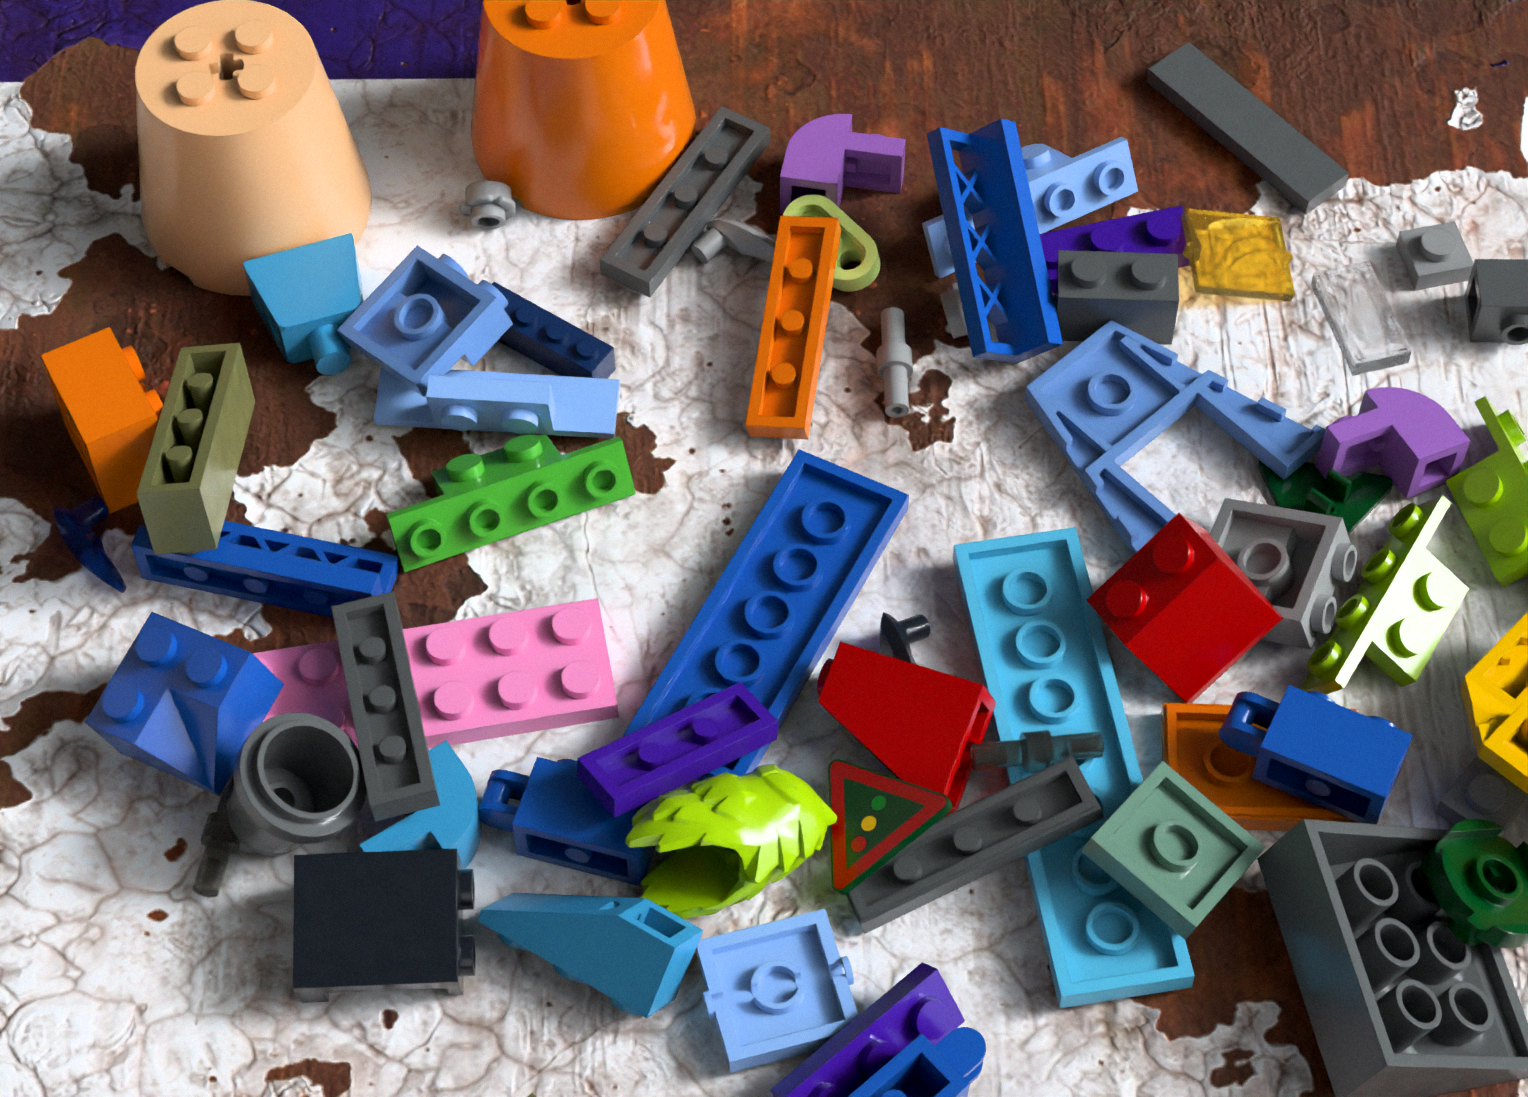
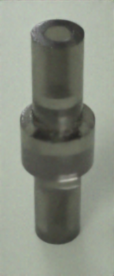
(1036, 750)
(219, 845)

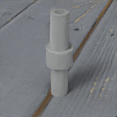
(894, 362)

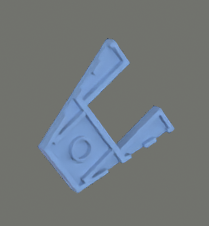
(1125, 392)

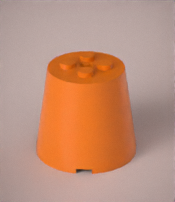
(579, 103)

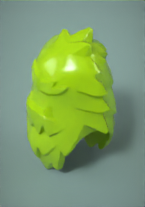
(728, 838)

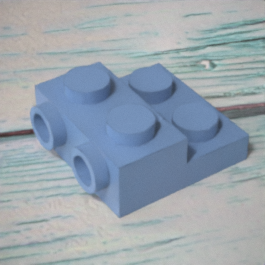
(426, 319)

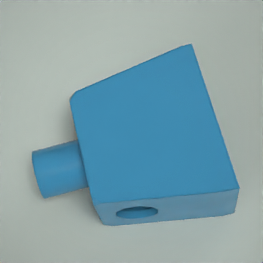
(307, 297)

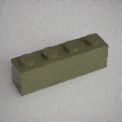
(196, 449)

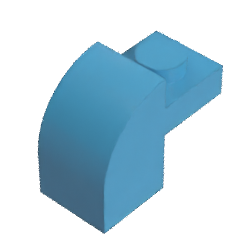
(446, 826)

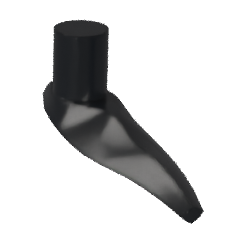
(898, 635)

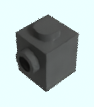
(1498, 301)

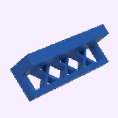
(1003, 242)
(270, 576)

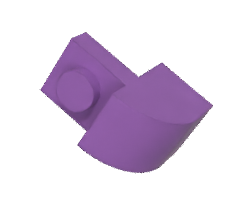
(829, 156)
(1400, 432)

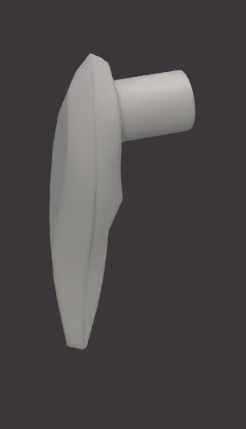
(735, 236)

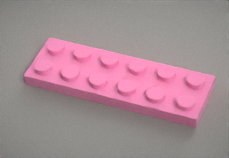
(474, 675)

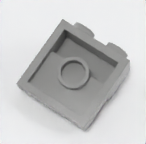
(1291, 561)

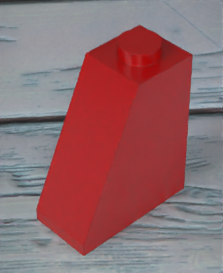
(908, 716)

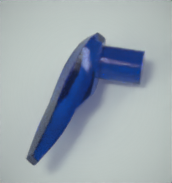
(84, 544)

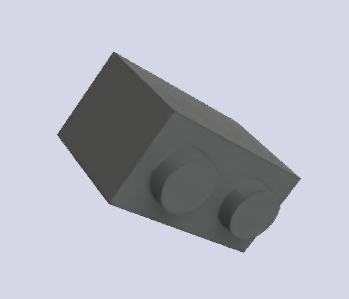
(1119, 287)

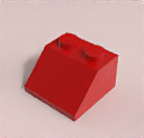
(1184, 608)

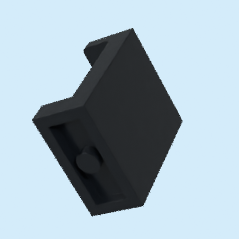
(381, 922)

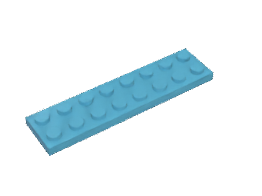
(1053, 672)

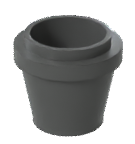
(295, 784)

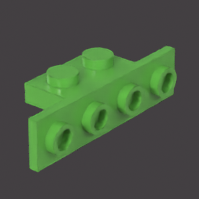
(507, 495)

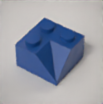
(184, 702)

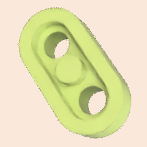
(854, 242)

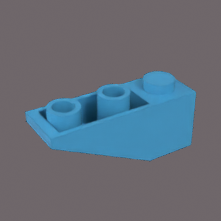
(611, 943)

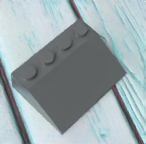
(1381, 972)

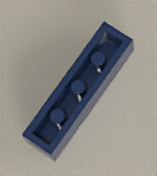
(554, 341)

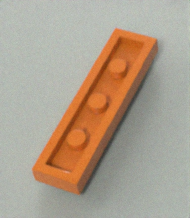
(793, 327)

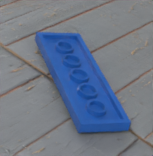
(781, 595)

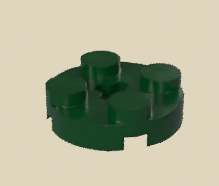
(1460, 876)

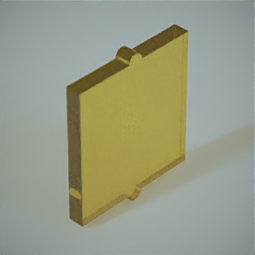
(1237, 255)

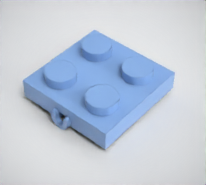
(776, 989)

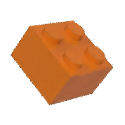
(105, 411)

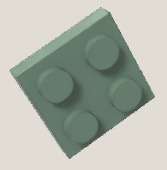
(1173, 849)

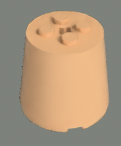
(241, 143)

